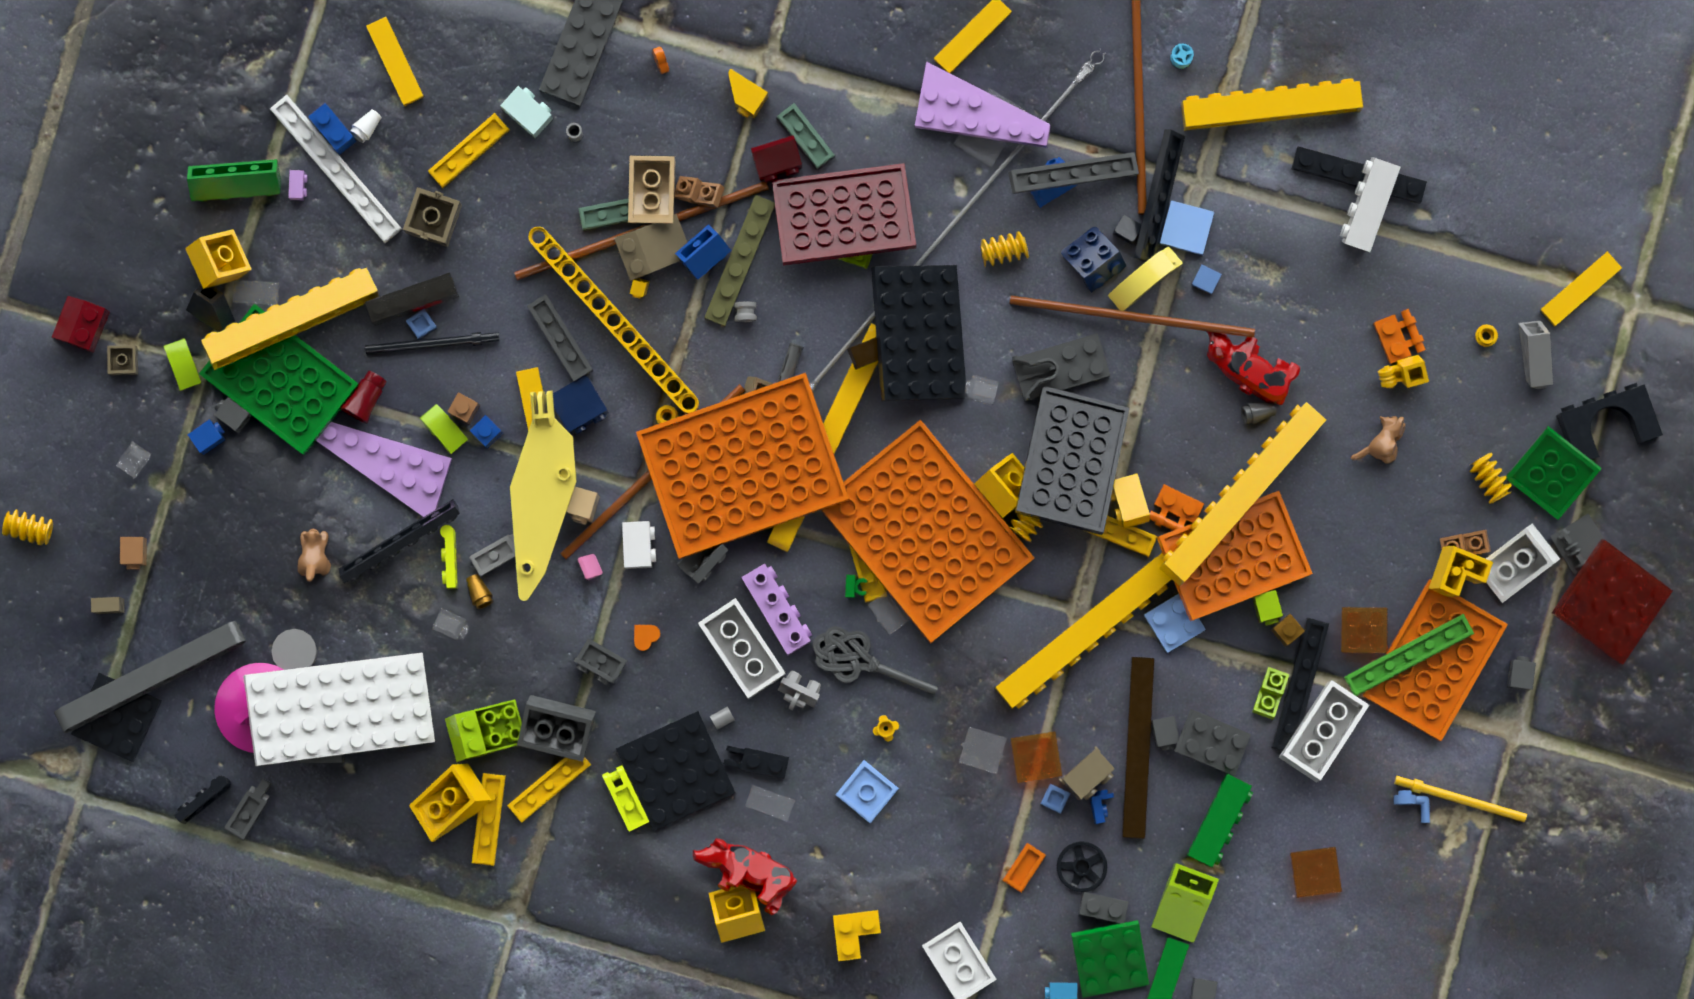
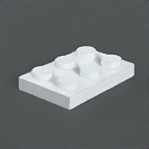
(959, 962)

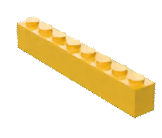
(1271, 105)
(289, 318)

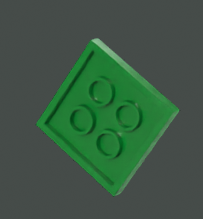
(1553, 473)
(1110, 958)

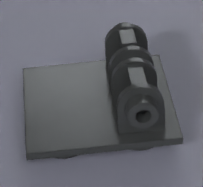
(1577, 542)

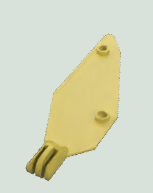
(540, 492)

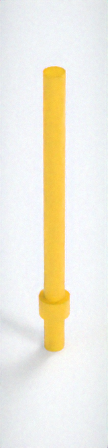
(1418, 786)

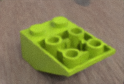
(484, 730)
(1184, 902)

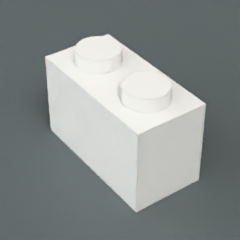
(637, 544)

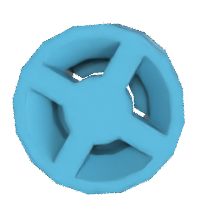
(1183, 52)

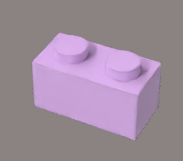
(297, 185)

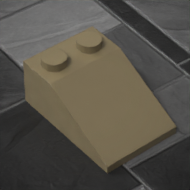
(650, 247)

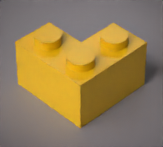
(1455, 567)
(848, 929)

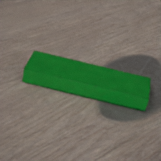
(1168, 969)

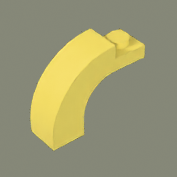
(1144, 278)

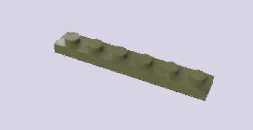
(740, 260)

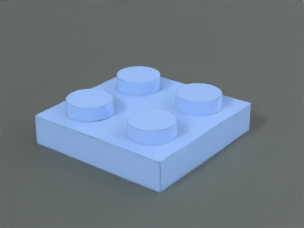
(1172, 623)

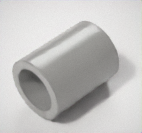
(574, 126)
(722, 718)

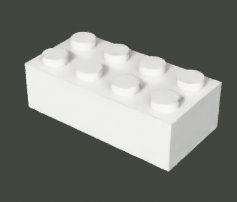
(1370, 204)
(742, 648)
(1324, 731)

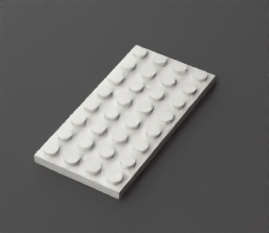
(338, 709)

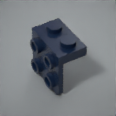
(1094, 258)
(579, 405)

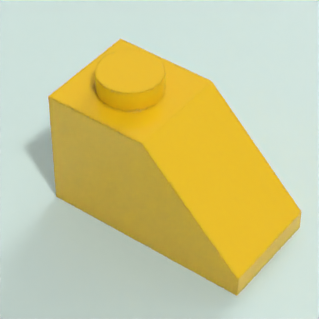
(746, 95)

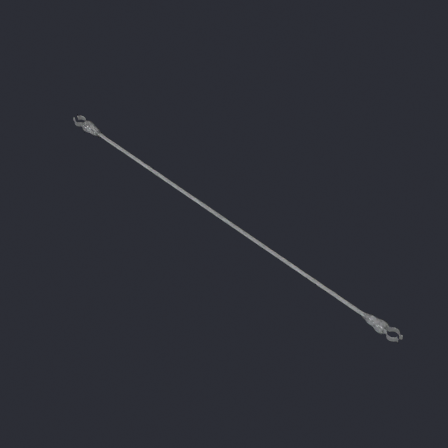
(1085, 71)

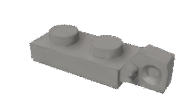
(494, 555)

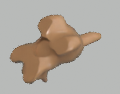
(1384, 445)
(313, 555)

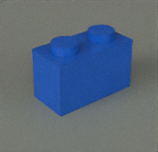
(332, 128)
(703, 252)

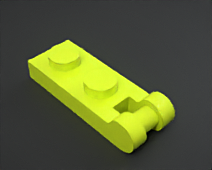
(449, 556)
(626, 799)

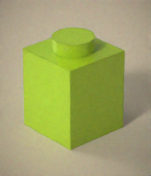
(1267, 607)

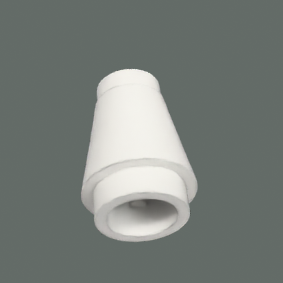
(365, 126)

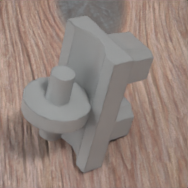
(798, 694)

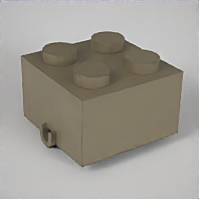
(432, 217)
(1088, 774)

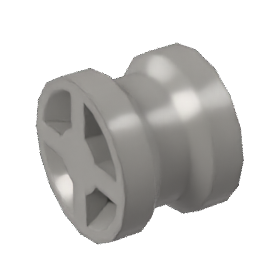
(745, 311)

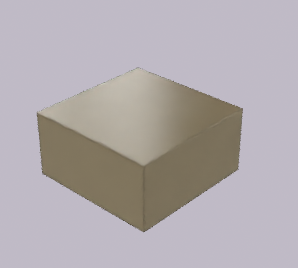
(122, 360)
(107, 605)

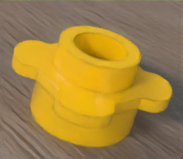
(879, 729)

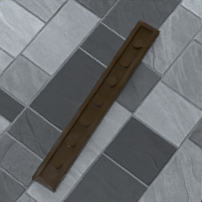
(1138, 747)

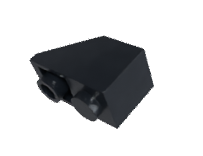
(211, 308)

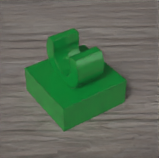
(852, 586)

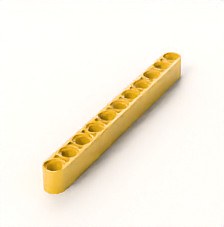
(609, 310)
(835, 426)

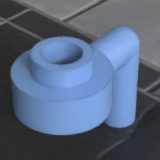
(1406, 798)

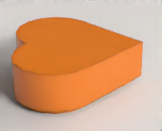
(660, 60)
(645, 635)

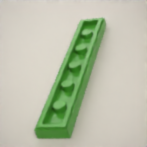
(1409, 655)

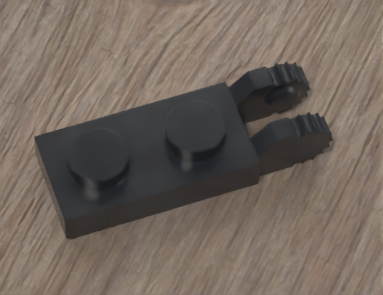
(759, 762)
(203, 799)

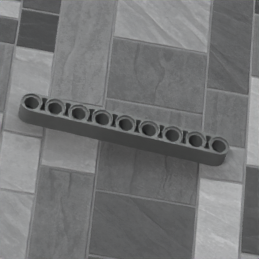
(150, 677)

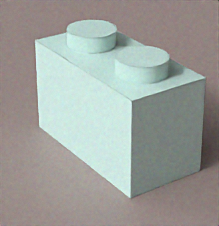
(527, 111)

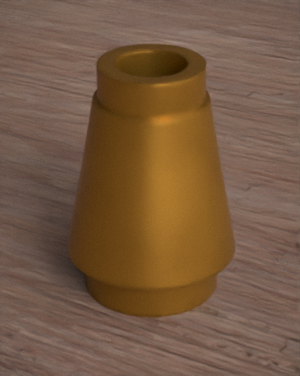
(479, 593)

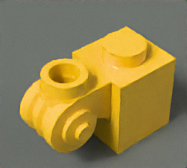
(1409, 371)

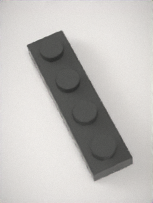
(560, 338)

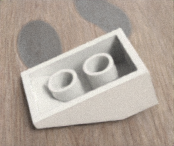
(1519, 562)

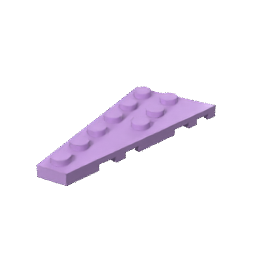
(964, 109)
(400, 469)

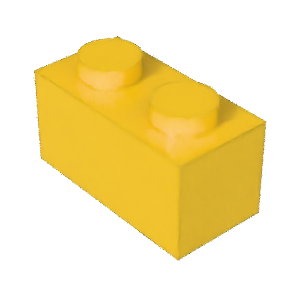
(639, 287)

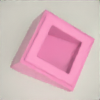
(590, 566)

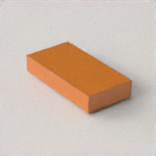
(1024, 867)

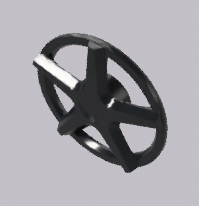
(1081, 866)

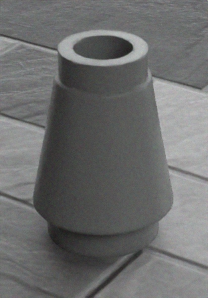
(1256, 412)

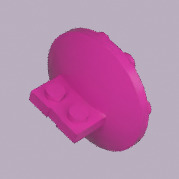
(232, 708)

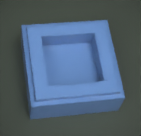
(1206, 279)
(421, 324)
(1055, 798)

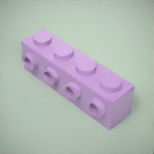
(776, 609)

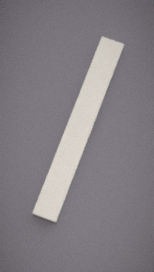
(336, 169)

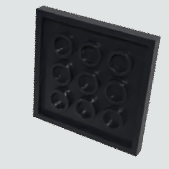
(675, 770)

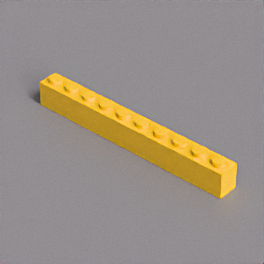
(1243, 493)
(1084, 633)

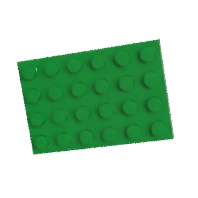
(285, 388)

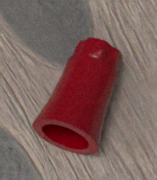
(364, 397)

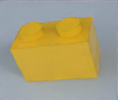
(1130, 501)

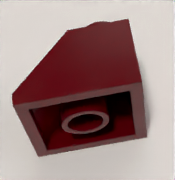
(776, 159)
(81, 324)

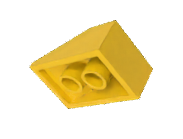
(449, 801)

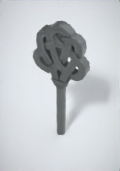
(874, 665)

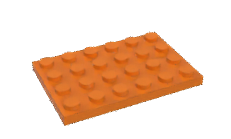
(1248, 561)
(1437, 687)

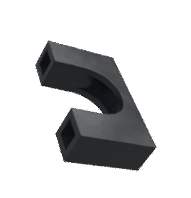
(1632, 403)

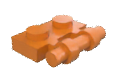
(1392, 337)
(1177, 504)

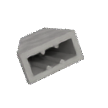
(1536, 354)

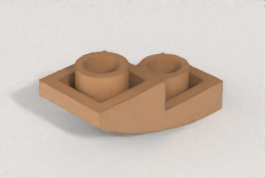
(698, 192)
(1473, 542)

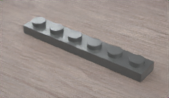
(1073, 173)

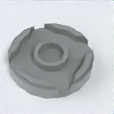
(294, 650)

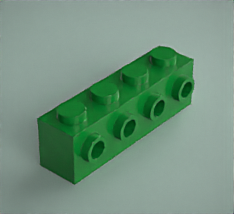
(234, 180)
(1219, 820)

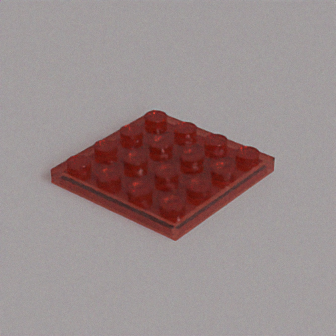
(1612, 601)

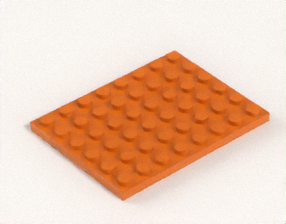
(742, 466)
(927, 532)

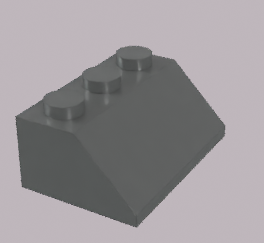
(556, 728)

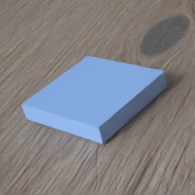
(1186, 227)
(867, 791)

